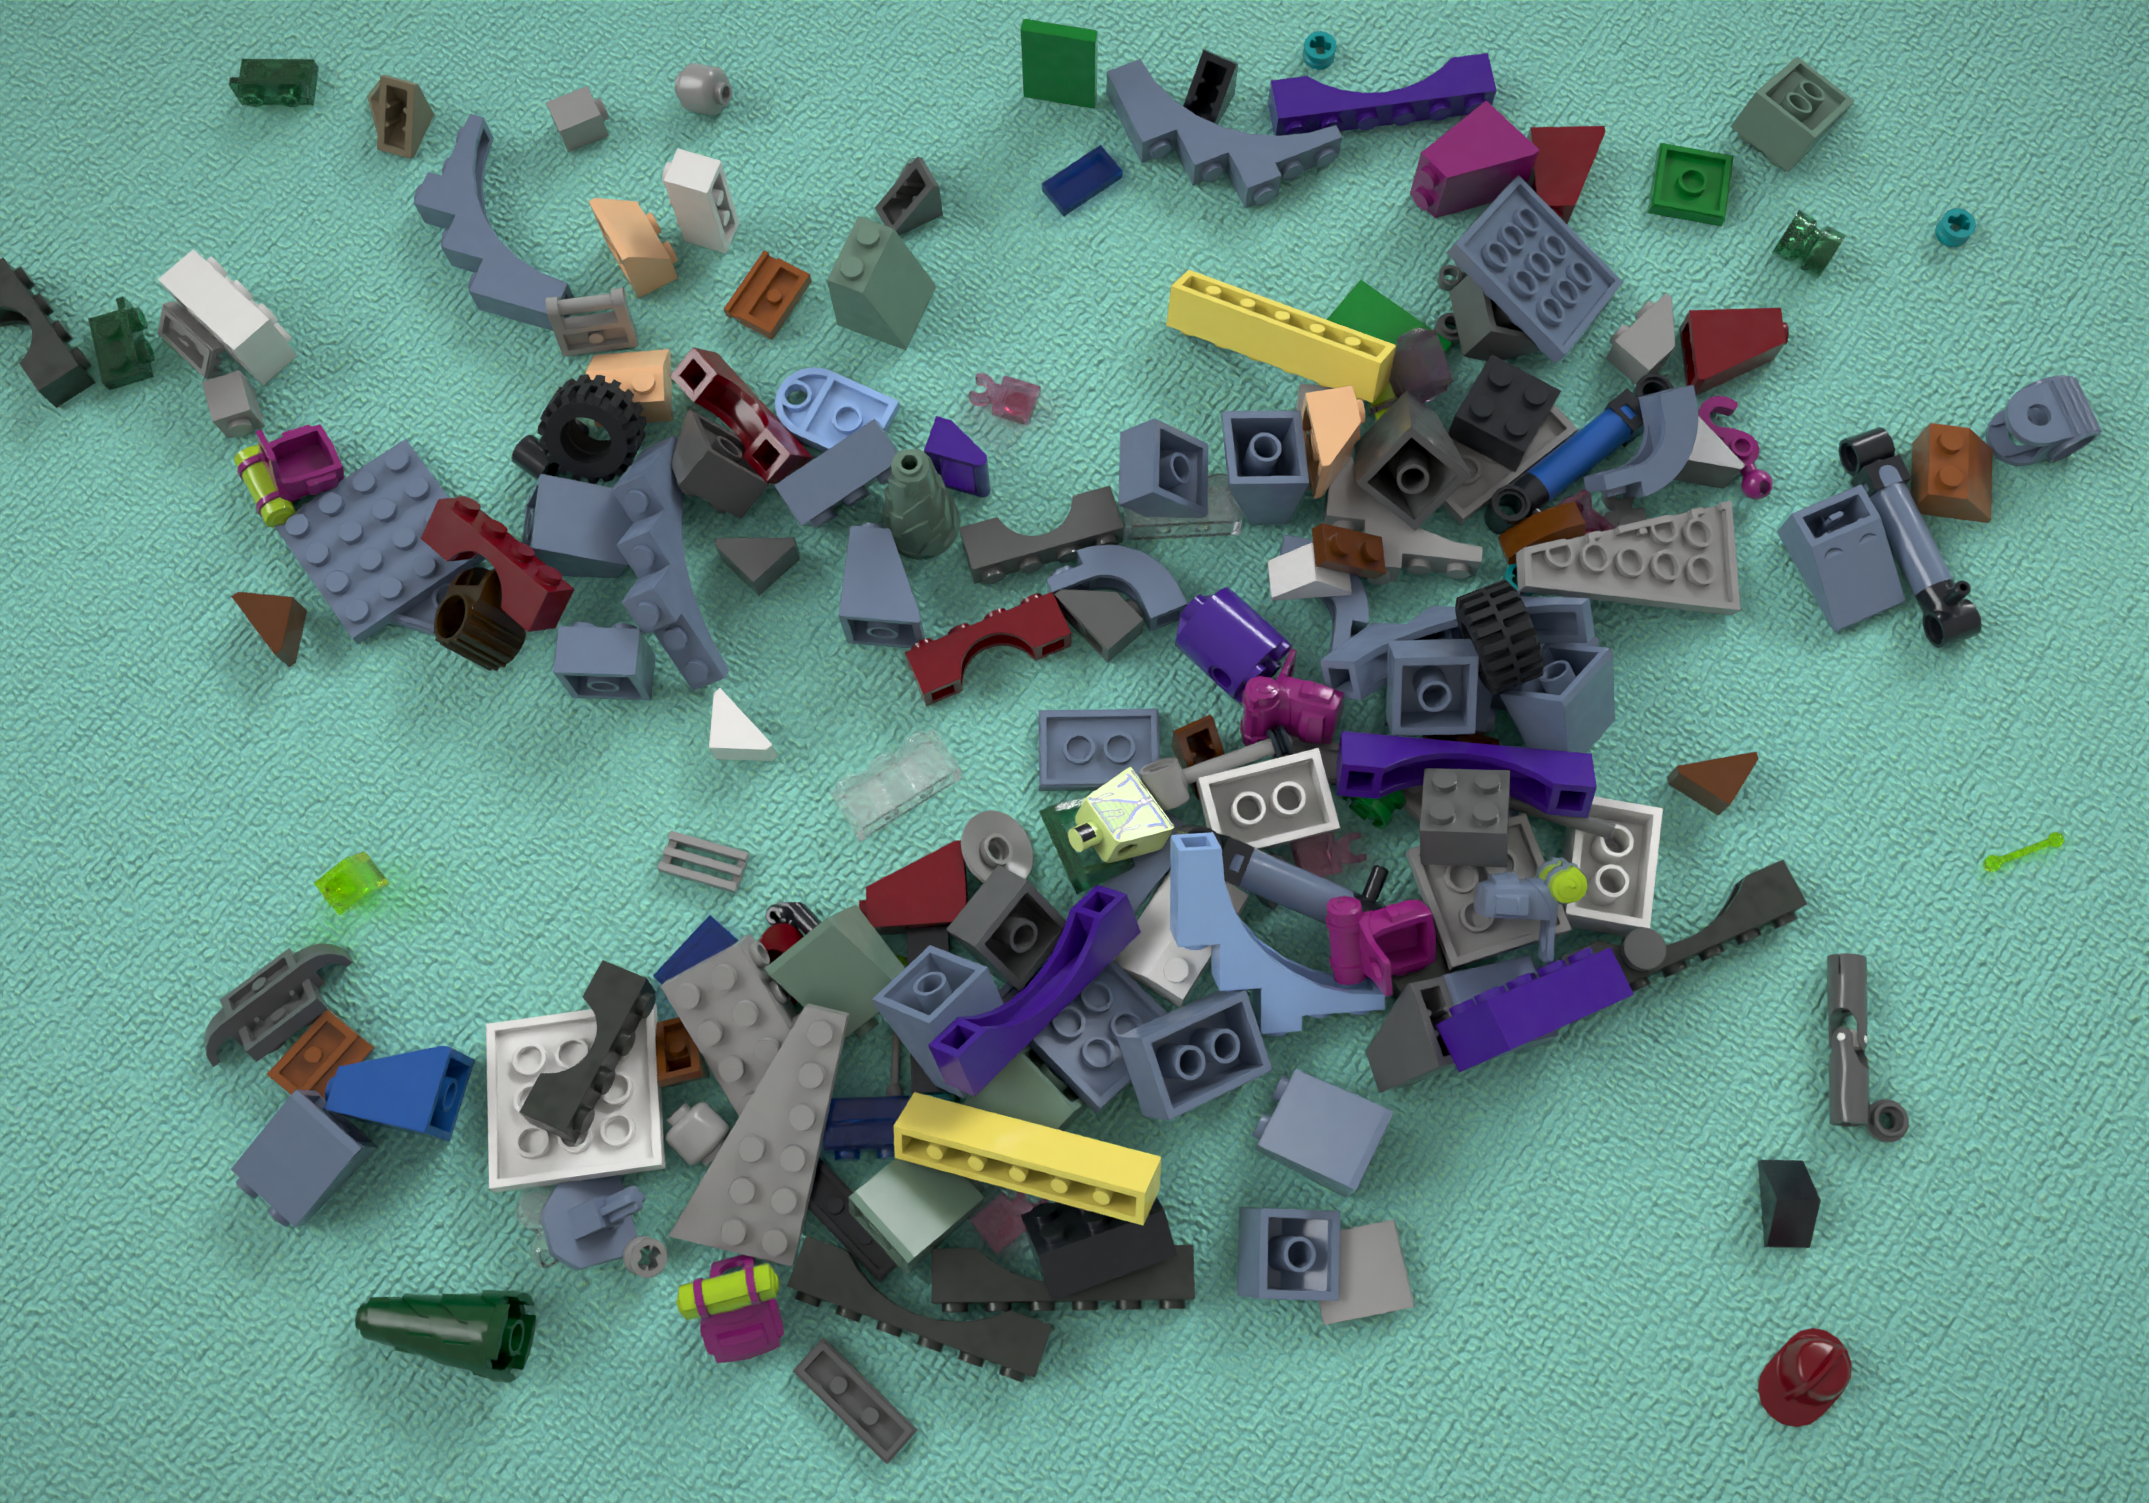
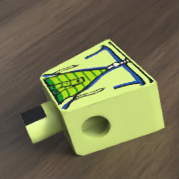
(1120, 820)

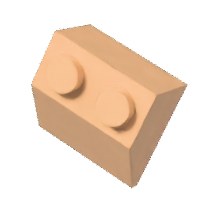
(635, 244)
(644, 375)
(1330, 431)

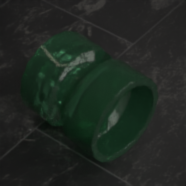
(1809, 244)

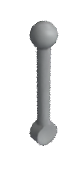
(894, 1088)

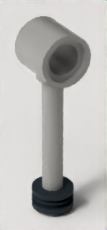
(1169, 782)

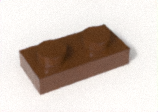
(1348, 551)

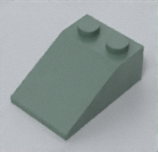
(1791, 114)

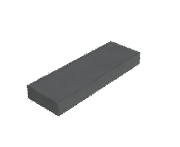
(855, 1400)

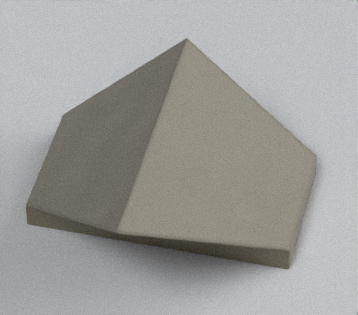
(399, 115)

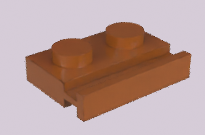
(768, 295)
(319, 1054)

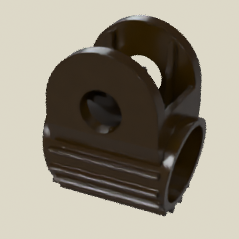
(474, 623)

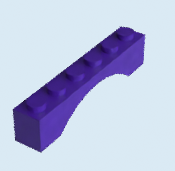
(1454, 90)
(1545, 779)
(981, 1045)

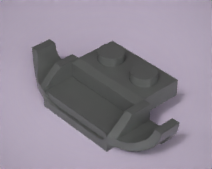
(274, 1002)

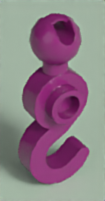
(1741, 444)

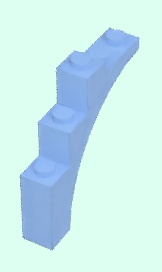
(1239, 960)

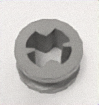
(657, 1257)

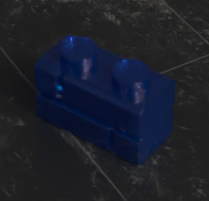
(862, 1126)

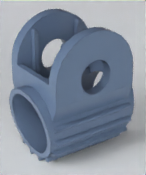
(2048, 418)

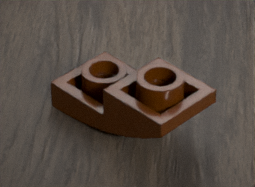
(1546, 526)

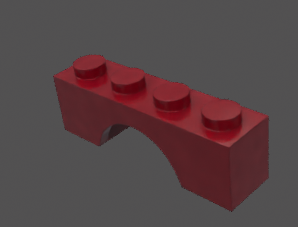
(716, 387)
(530, 589)
(1032, 627)

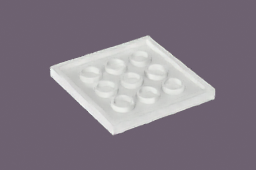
(626, 1122)

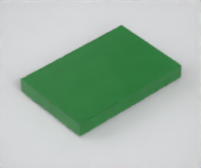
(1059, 63)
(1377, 316)

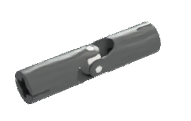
(1848, 1064)

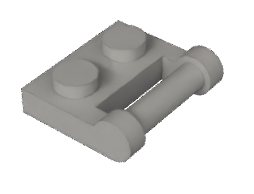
(594, 331)

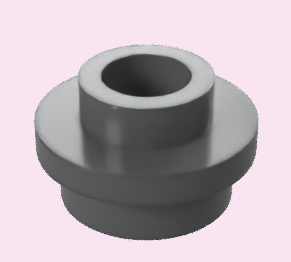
(1897, 1116)

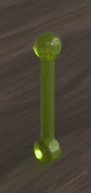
(1993, 862)

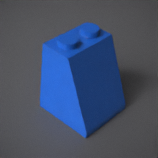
(404, 1091)

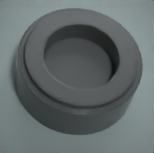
(1643, 949)

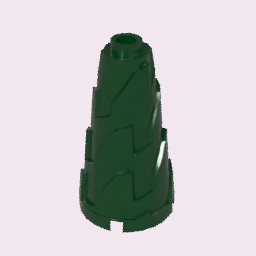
(464, 1331)

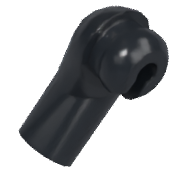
(792, 913)

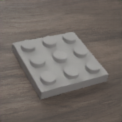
(1451, 896)

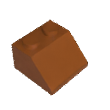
(1952, 473)

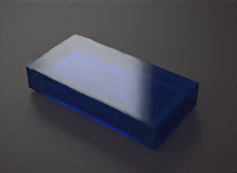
(1082, 180)
(702, 944)

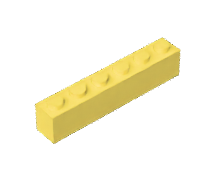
(1280, 335)
(1028, 1158)

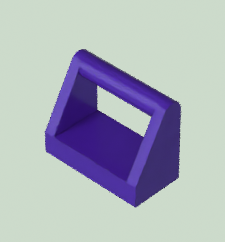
(958, 459)

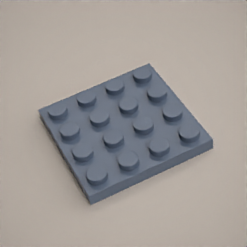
(1535, 269)
(367, 543)

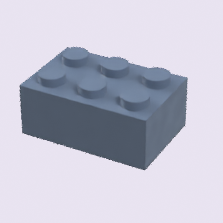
(839, 475)
(1194, 1054)

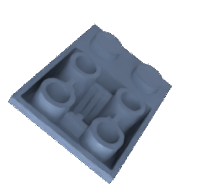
(1844, 557)

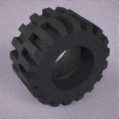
(577, 451)
(1501, 635)

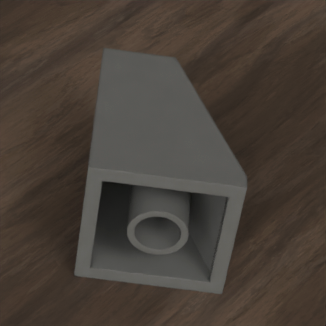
(1409, 461)

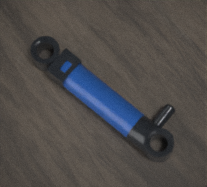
(1614, 427)

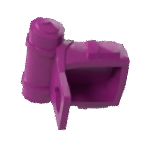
(1301, 706)
(1379, 941)

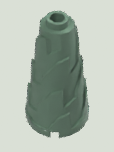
(919, 507)

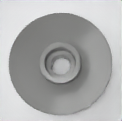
(1003, 838)

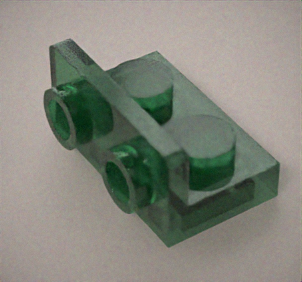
(276, 82)
(121, 345)

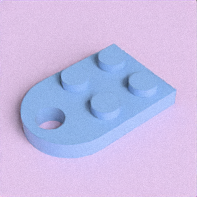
(832, 407)

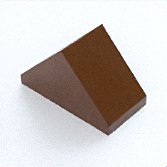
(277, 621)
(1196, 744)
(1713, 781)

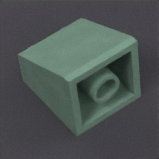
(879, 285)
(839, 968)
(1031, 1093)
(913, 1209)

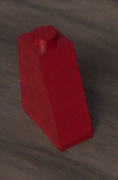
(1563, 164)
(1729, 343)
(919, 894)

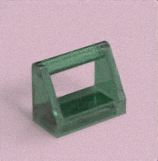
(1081, 877)

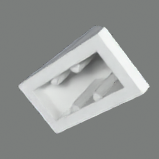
(1297, 577)
(735, 735)

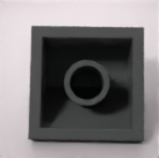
(1485, 326)
(712, 466)

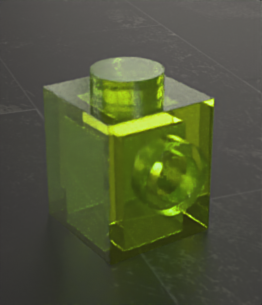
(351, 883)

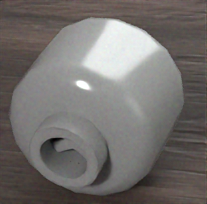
(703, 89)
(696, 1133)

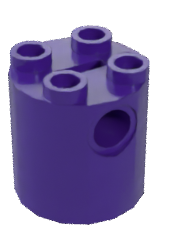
(1229, 641)

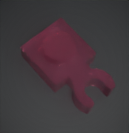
(1010, 400)
(1323, 856)
(1001, 1220)

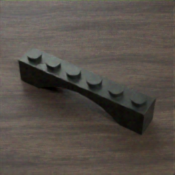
(1754, 902)
(835, 1276)
(969, 1277)

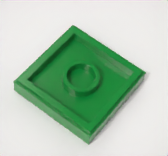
(1690, 184)

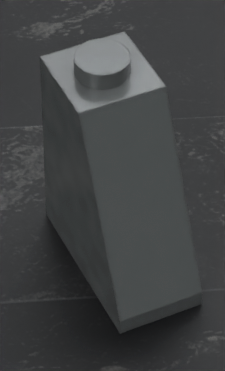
(1409, 1041)

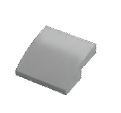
(1370, 1274)

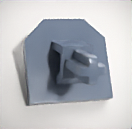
(590, 1221)

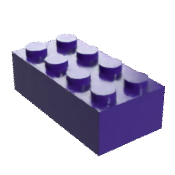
(1532, 1006)

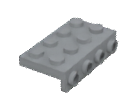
(734, 1015)

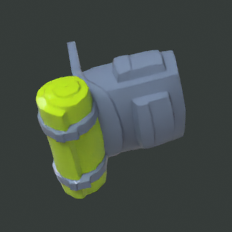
(1532, 898)

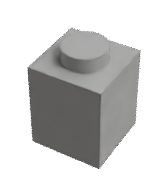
(579, 118)
(233, 404)

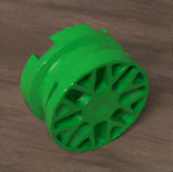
(1377, 809)

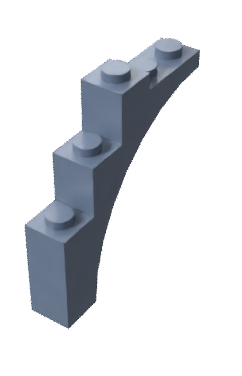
(1208, 150)
(457, 204)
(655, 551)
(1361, 662)

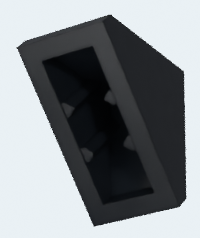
(1212, 86)
(1787, 1203)

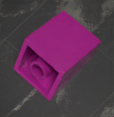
(1472, 163)

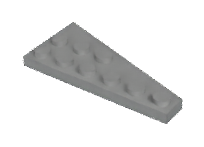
(1654, 562)
(766, 1168)

